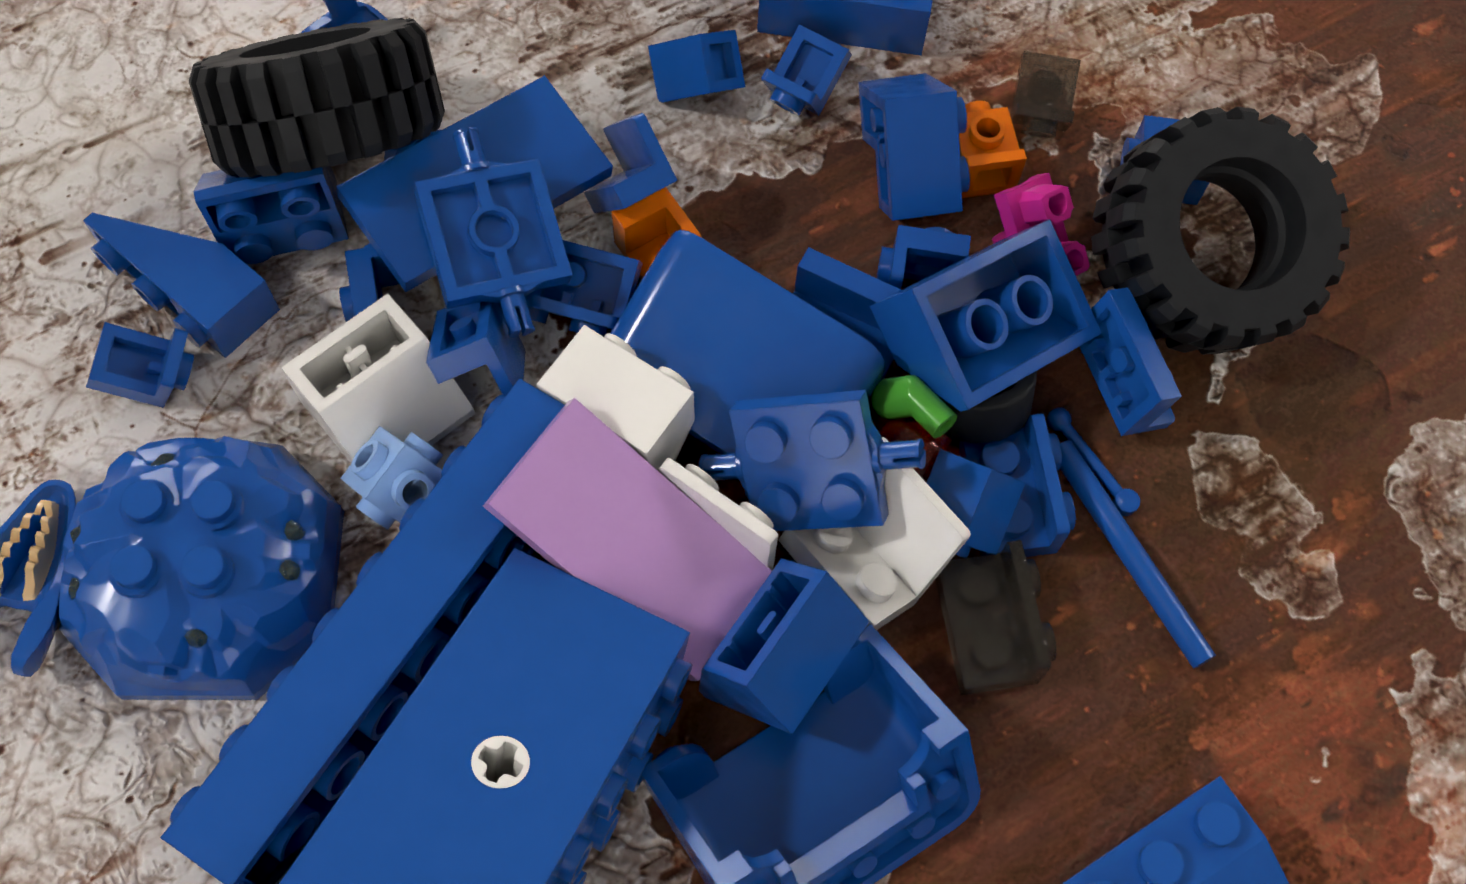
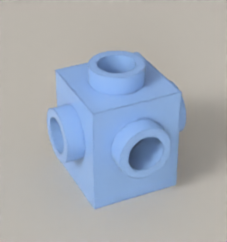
(392, 475)

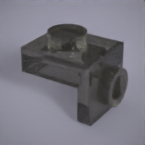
(1044, 94)

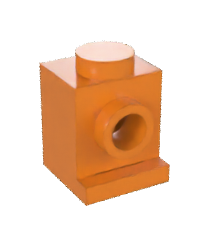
(990, 150)

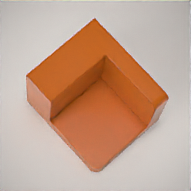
(648, 225)

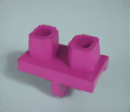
(1035, 203)

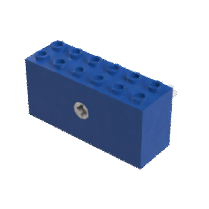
(510, 742)

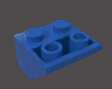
(272, 213)
(784, 646)

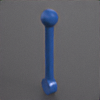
(1125, 500)

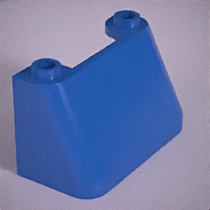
(738, 336)
(841, 799)

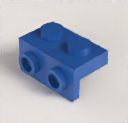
(596, 293)

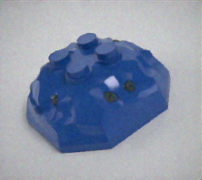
(199, 569)

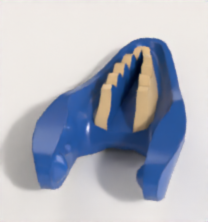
(34, 567)

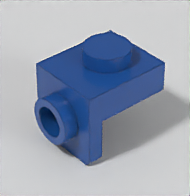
(806, 72)
(920, 253)
(366, 279)
(140, 364)

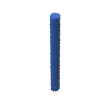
(1134, 557)

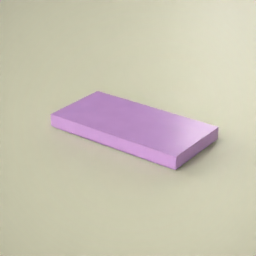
(627, 530)

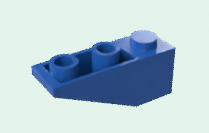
(194, 277)

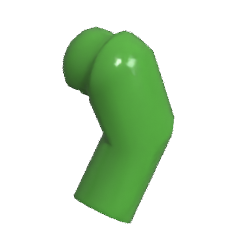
(912, 398)

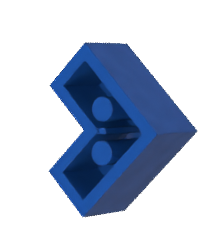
(916, 144)

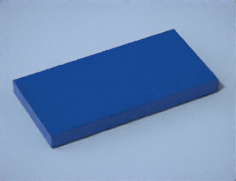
(511, 130)

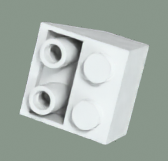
(374, 377)

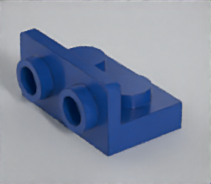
(1130, 366)
(1043, 511)

